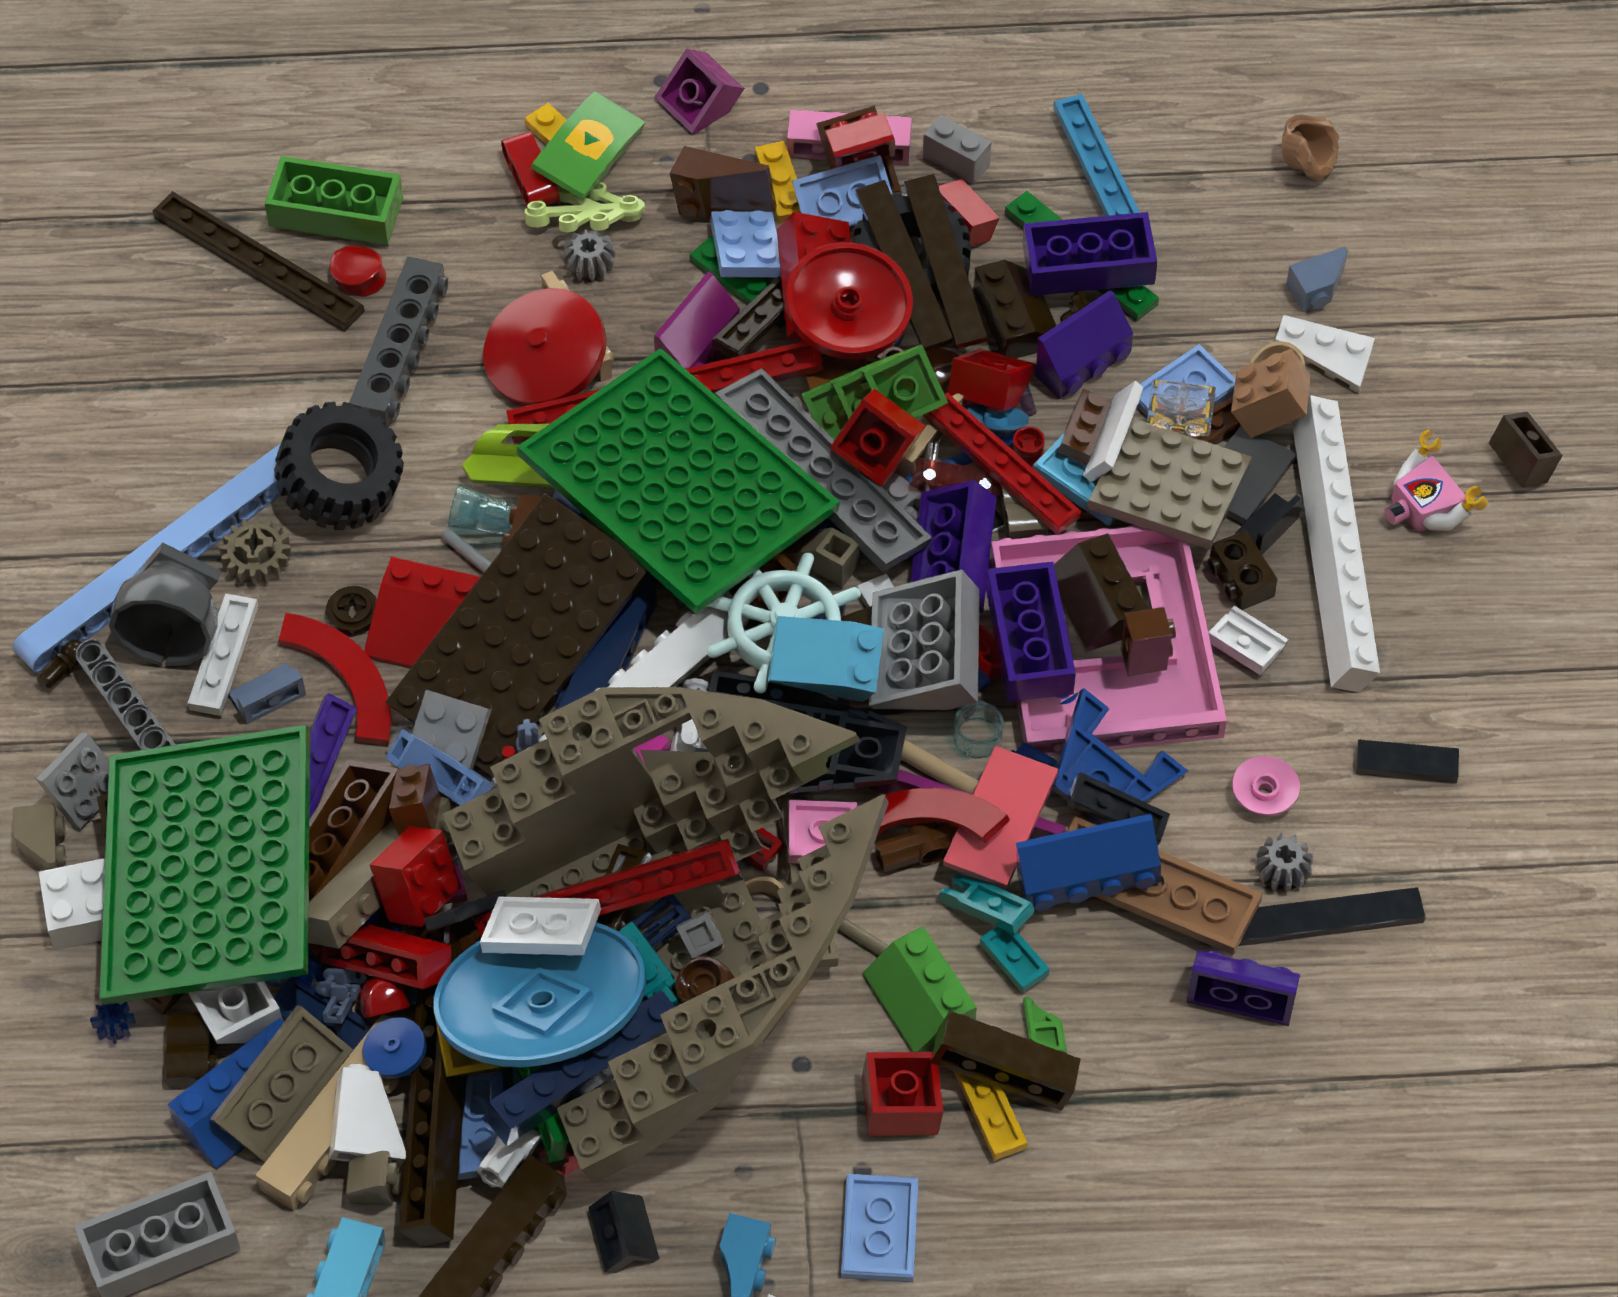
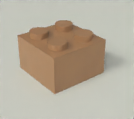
(1271, 393)

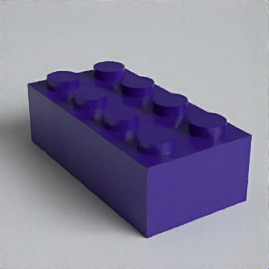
(1089, 253)
(1030, 631)

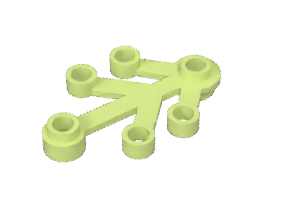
(625, 208)

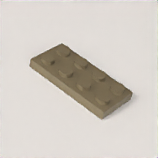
(281, 1083)

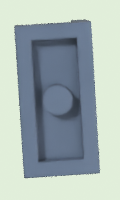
(268, 692)

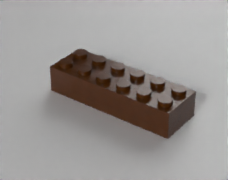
(347, 821)

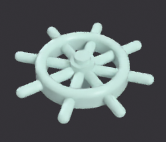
(764, 585)

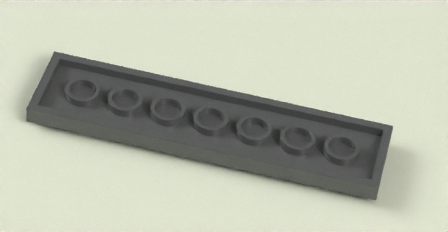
(865, 508)

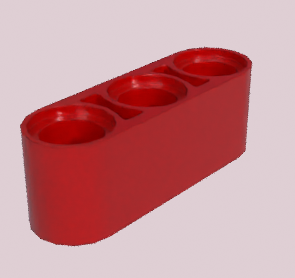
(519, 154)

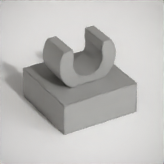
(700, 934)

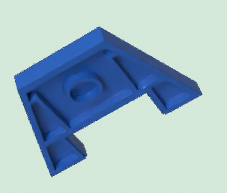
(1090, 756)

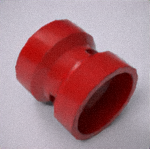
(1029, 444)

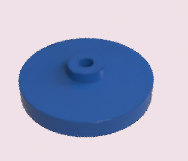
(394, 1047)

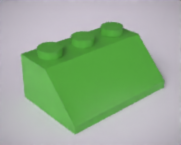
(917, 988)

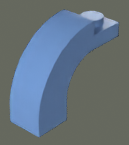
(451, 776)

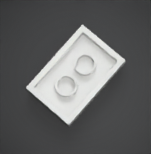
(540, 926)

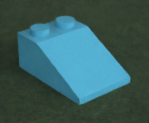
(826, 656)

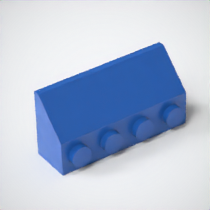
(1088, 862)
(198, 1103)

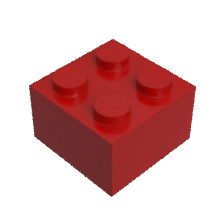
(877, 437)
(415, 876)
(901, 1094)

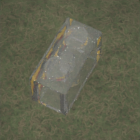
(1181, 407)

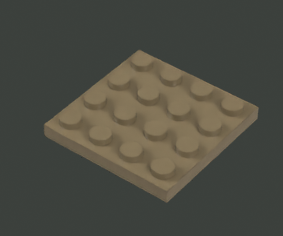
(1171, 484)

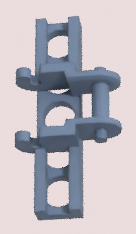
(339, 993)

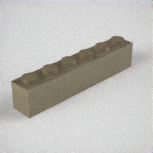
(353, 892)

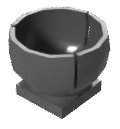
(166, 598)

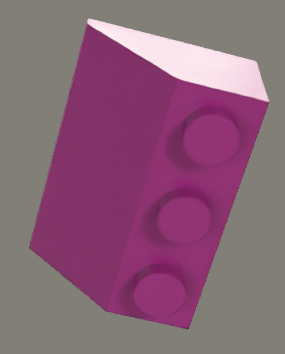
(694, 324)

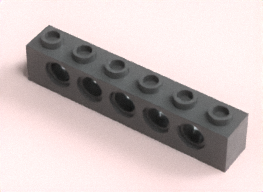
(400, 338)

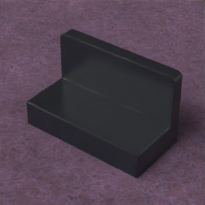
(1272, 520)
(622, 1230)

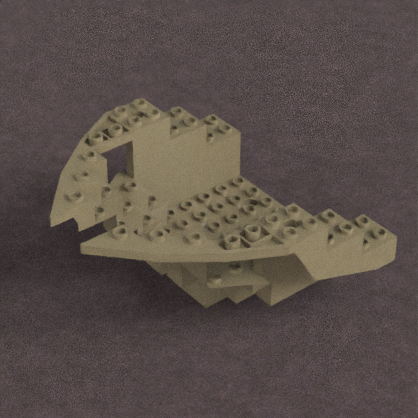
(588, 790)

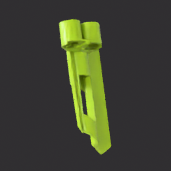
(498, 462)

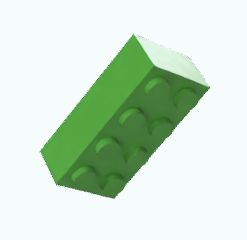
(334, 200)

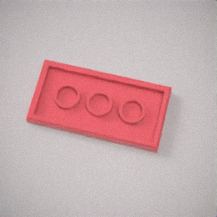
(1020, 790)

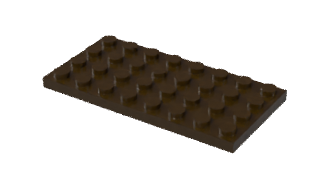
(525, 625)

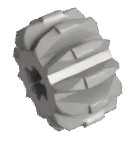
(588, 255)
(1284, 862)

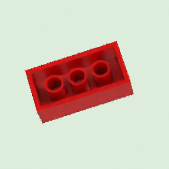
(799, 237)

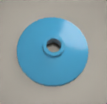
(1000, 422)

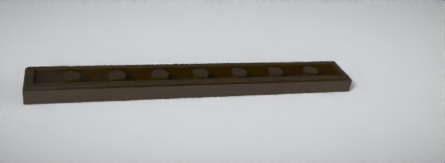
(259, 261)

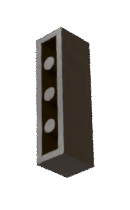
(1005, 1060)

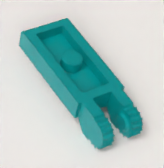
(987, 903)

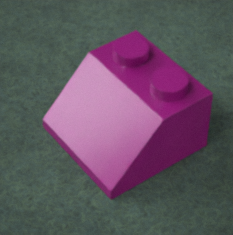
(698, 91)

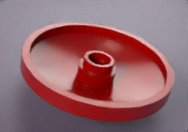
(848, 300)
(544, 346)

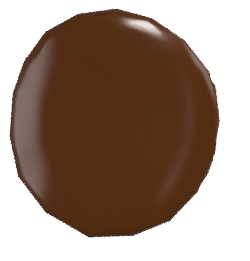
(700, 976)

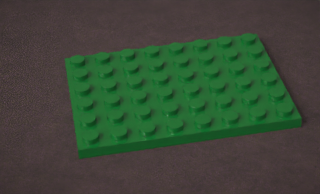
(678, 479)
(206, 865)

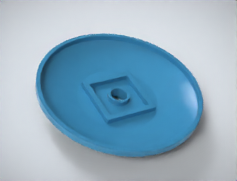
(541, 1005)

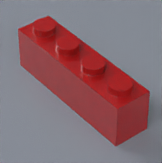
(391, 956)

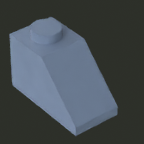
(1316, 279)

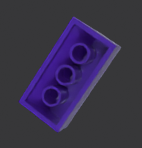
(961, 533)

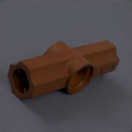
(922, 844)

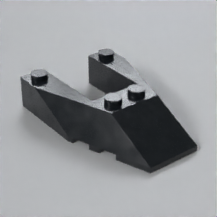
(862, 765)

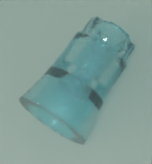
(479, 511)

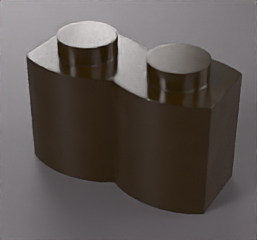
(188, 1049)

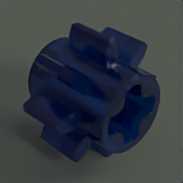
(113, 1021)

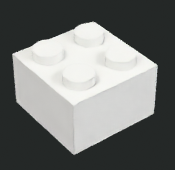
(74, 903)

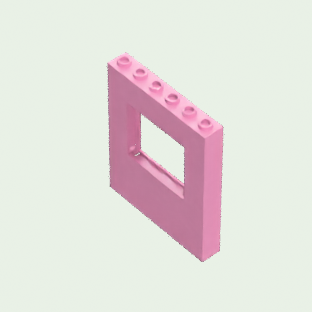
(1147, 707)

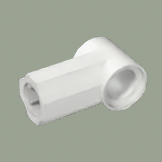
(503, 1160)

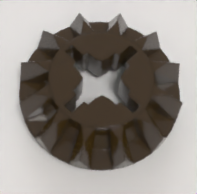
(340, 603)

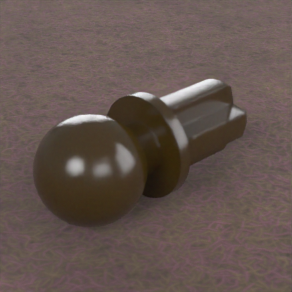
(59, 665)

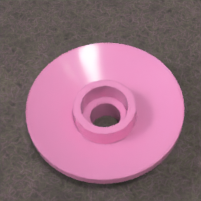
(1267, 774)

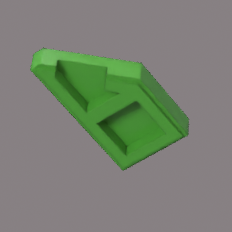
(1043, 1027)

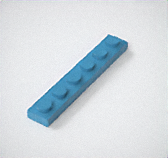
(1094, 156)

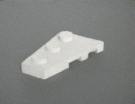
(1333, 350)

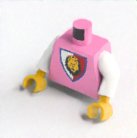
(1427, 493)

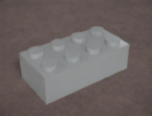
(157, 1237)

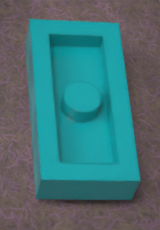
(1015, 958)

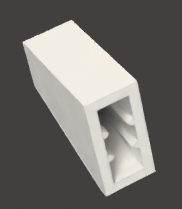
(363, 1117)

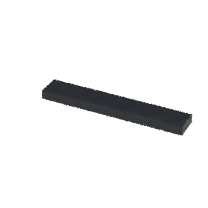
(1335, 916)

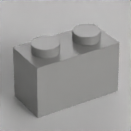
(956, 149)

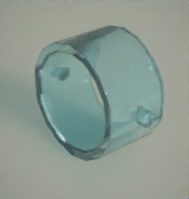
(981, 711)

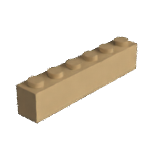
(304, 1152)

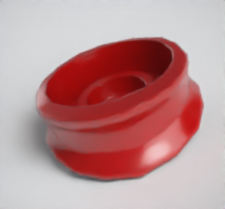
(358, 270)

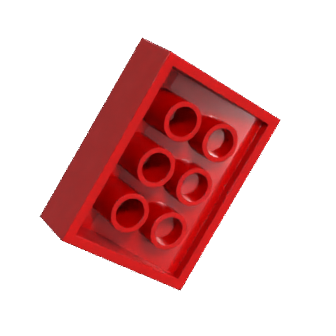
(412, 609)

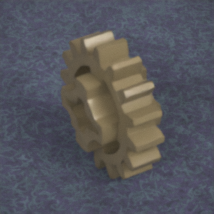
(255, 550)

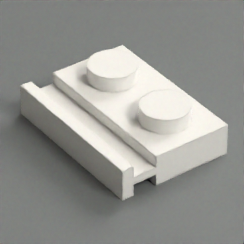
(1247, 640)

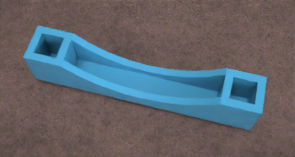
(743, 1253)

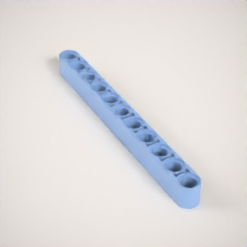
(191, 533)

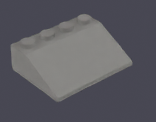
(928, 643)

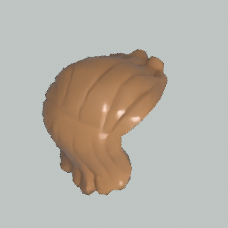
(1310, 145)

